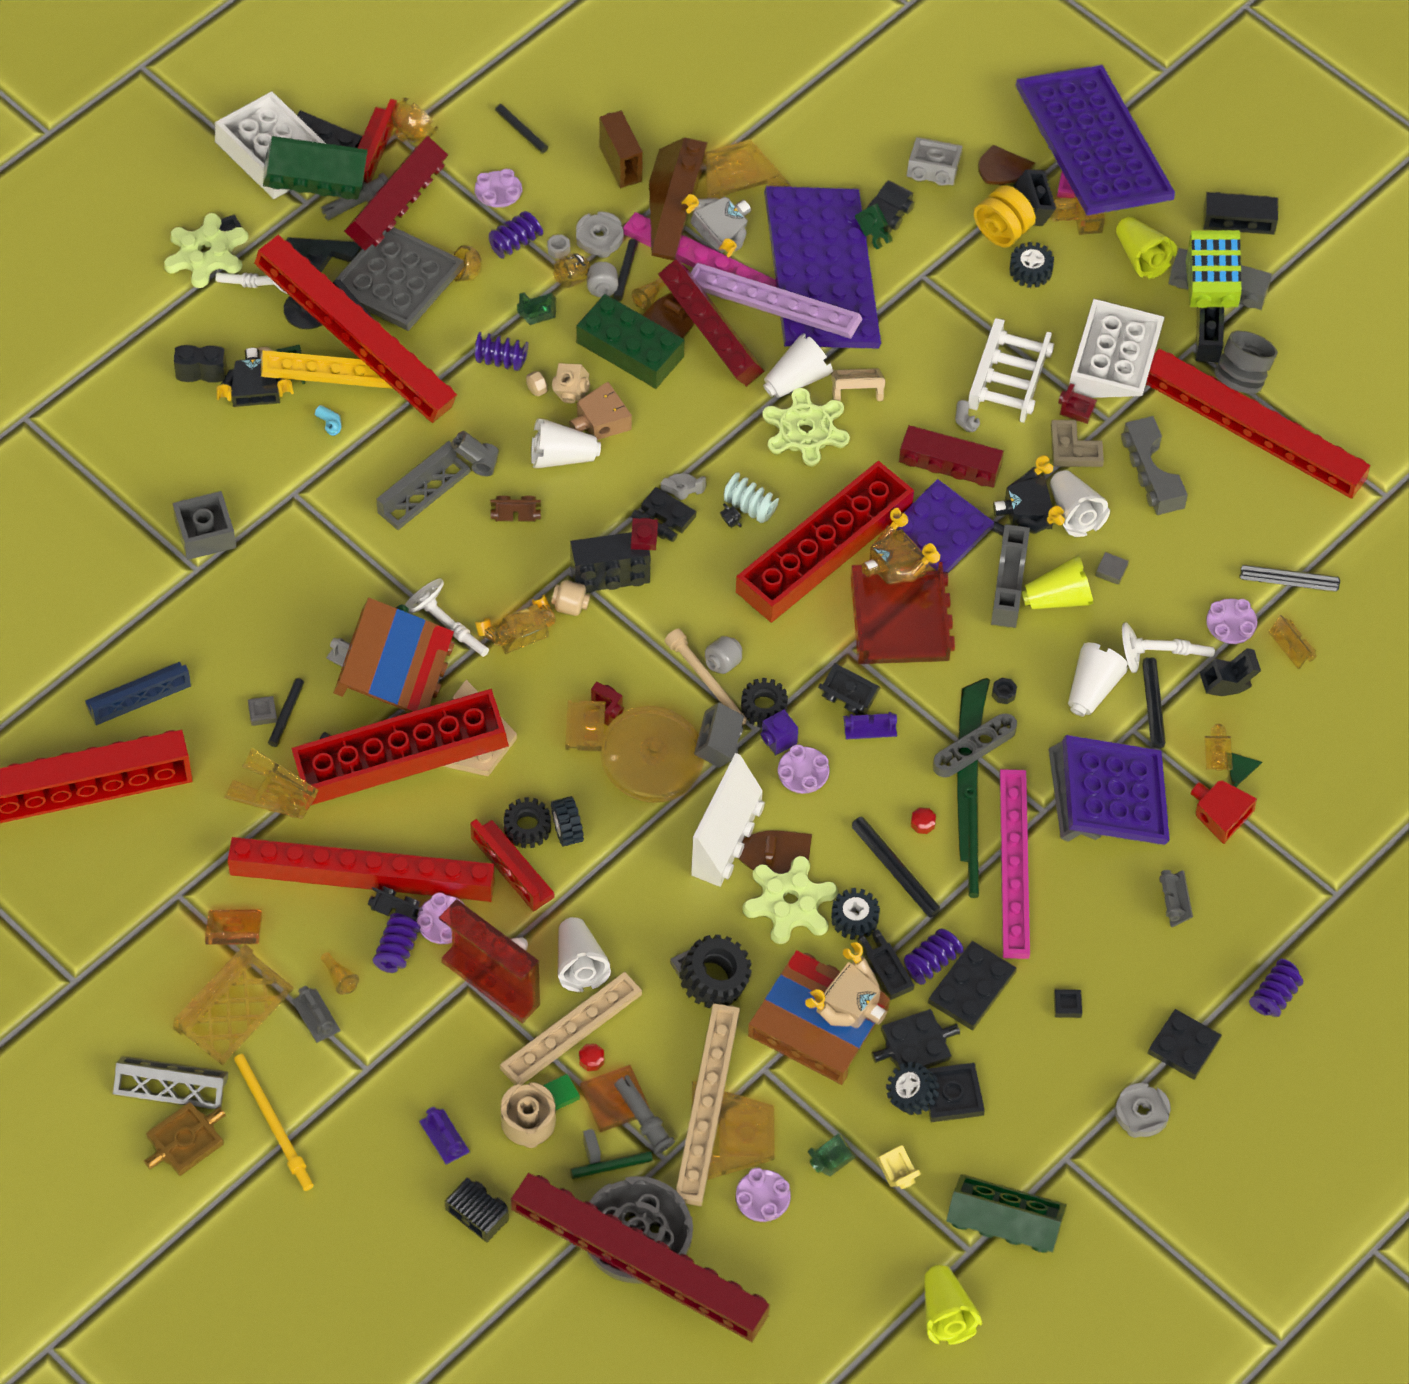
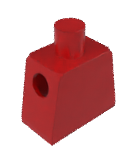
(1223, 808)

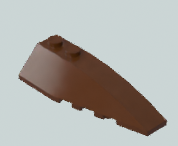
(672, 179)

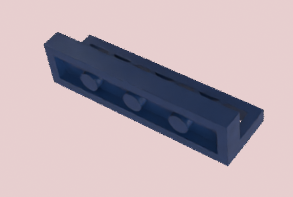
(138, 693)

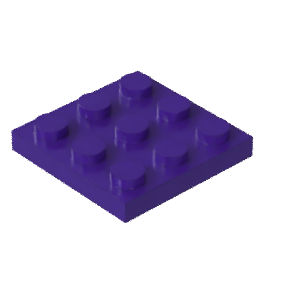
(947, 523)

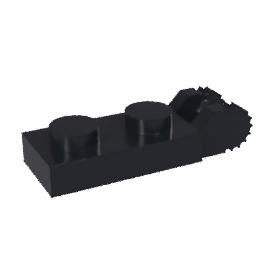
(886, 966)

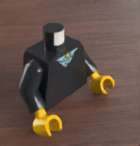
(248, 386)
(1029, 501)

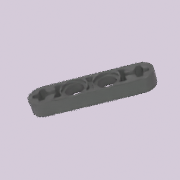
(977, 747)

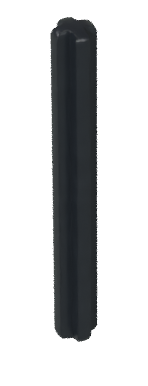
(895, 867)

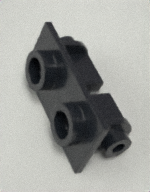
(386, 901)

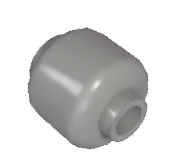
(601, 278)
(723, 654)

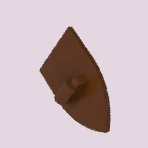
(1002, 166)
(670, 315)
(775, 849)

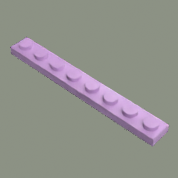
(777, 301)

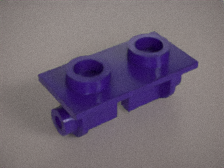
(870, 726)
(443, 1135)

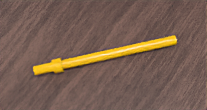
(295, 1163)

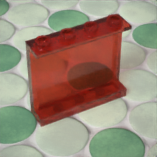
(901, 619)
(492, 962)

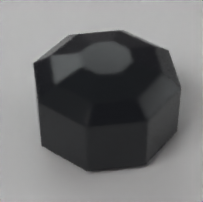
(1004, 690)

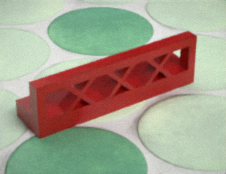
(376, 137)
(511, 864)

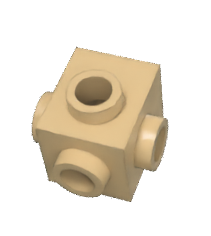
(571, 382)

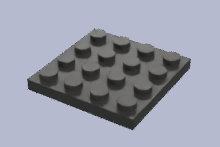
(400, 277)

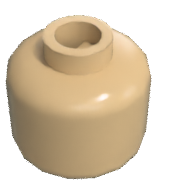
(570, 598)

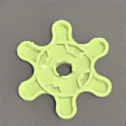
(204, 263)
(805, 413)
(787, 915)

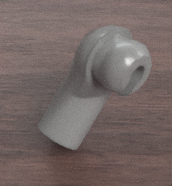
(963, 419)

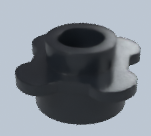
(731, 516)

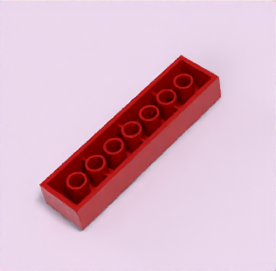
(823, 541)
(401, 746)
(93, 775)

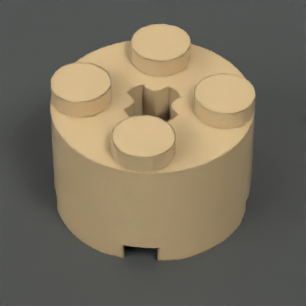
(528, 1114)

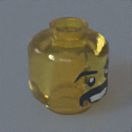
(571, 270)

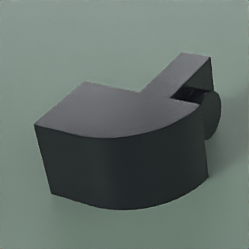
(1232, 677)

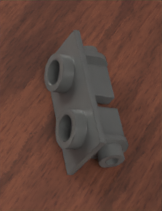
(1176, 897)
(315, 1014)

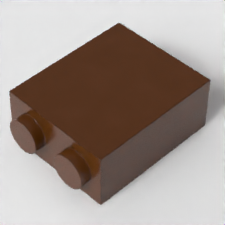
(620, 149)

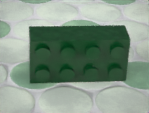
(630, 341)

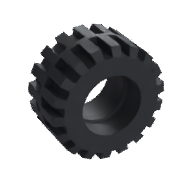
(727, 956)

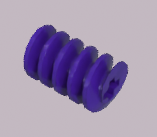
(514, 232)
(500, 352)
(396, 943)
(931, 955)
(1277, 989)

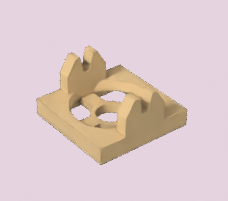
(858, 379)

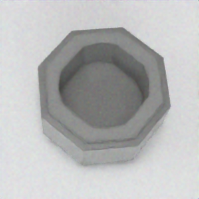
(558, 246)

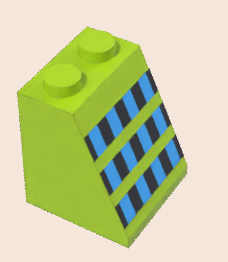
(1214, 268)

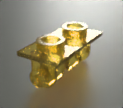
(1290, 641)
(1218, 749)

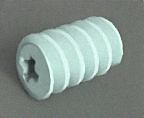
(748, 499)

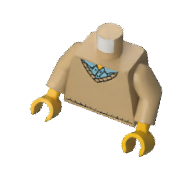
(851, 995)

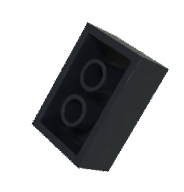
(608, 563)

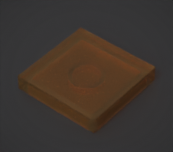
(233, 926)
(605, 1100)

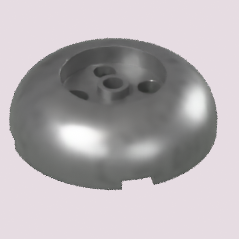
(651, 1204)

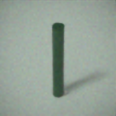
(612, 1164)

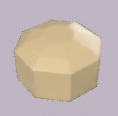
(536, 383)

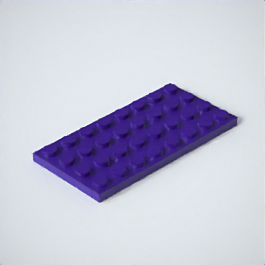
(1095, 140)
(822, 257)

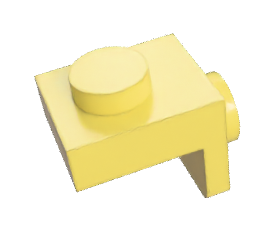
(898, 1167)

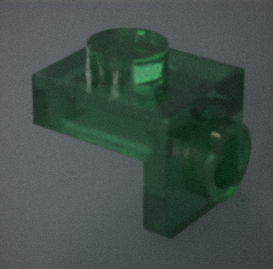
(537, 309)
(831, 1156)

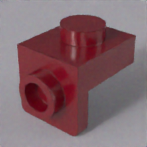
(1076, 405)
(644, 534)
(612, 700)

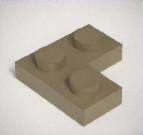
(1071, 452)

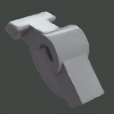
(683, 484)

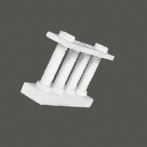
(987, 374)

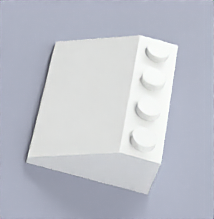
(248, 133)
(1115, 351)
(726, 823)

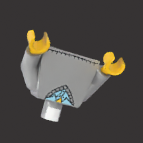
(719, 222)

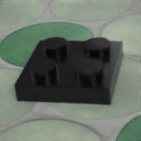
(1184, 1044)
(958, 1093)

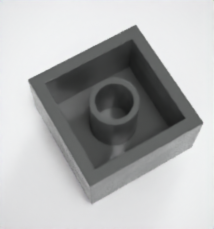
(204, 525)

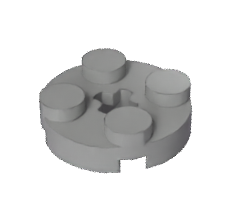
(599, 245)
(1148, 1097)

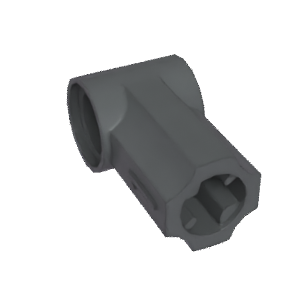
(481, 455)

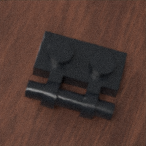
(669, 511)

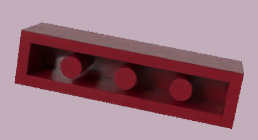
(951, 456)

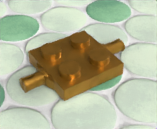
(185, 1138)

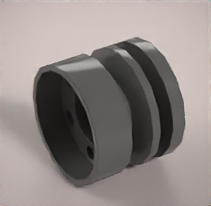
(1245, 362)

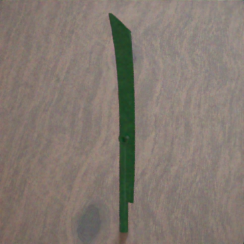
(971, 714)

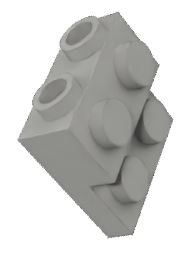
(934, 161)

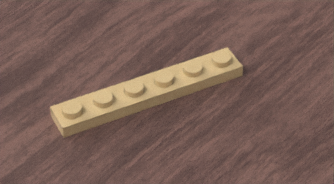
(570, 1029)

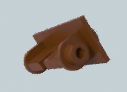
(525, 507)

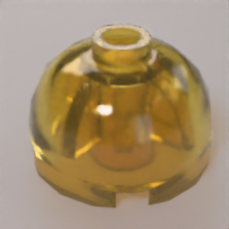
(411, 122)

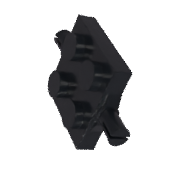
(916, 1040)

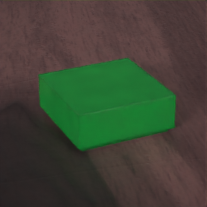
(563, 1091)

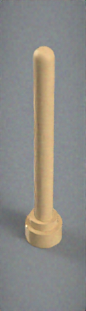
(677, 641)

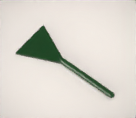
(1242, 768)

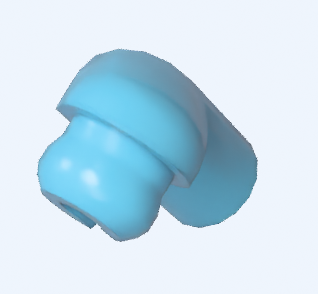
(331, 419)

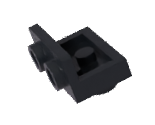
(850, 689)

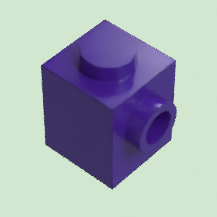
(779, 732)

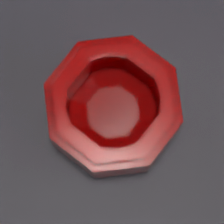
(923, 820)
(591, 1057)

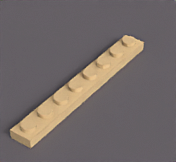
(707, 1104)

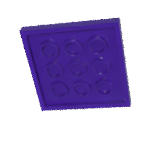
(1115, 790)

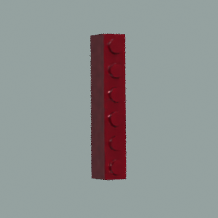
(395, 194)
(711, 322)

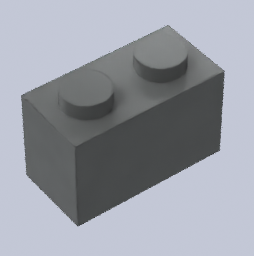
(719, 735)

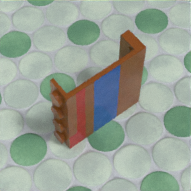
(395, 657)
(800, 1031)

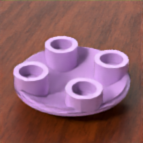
(498, 188)
(1231, 620)
(803, 769)
(431, 926)
(763, 1195)

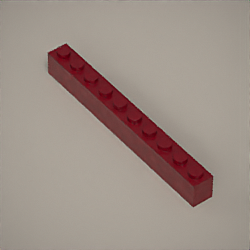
(640, 1256)

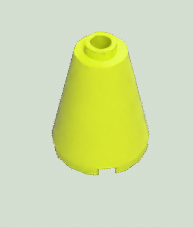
(1145, 247)
(1059, 587)
(948, 1308)

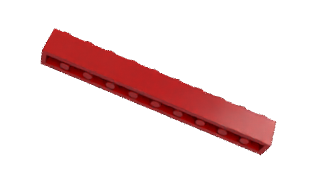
(355, 328)
(1257, 424)
(360, 869)

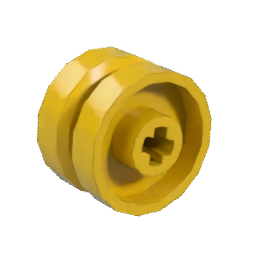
(1004, 216)

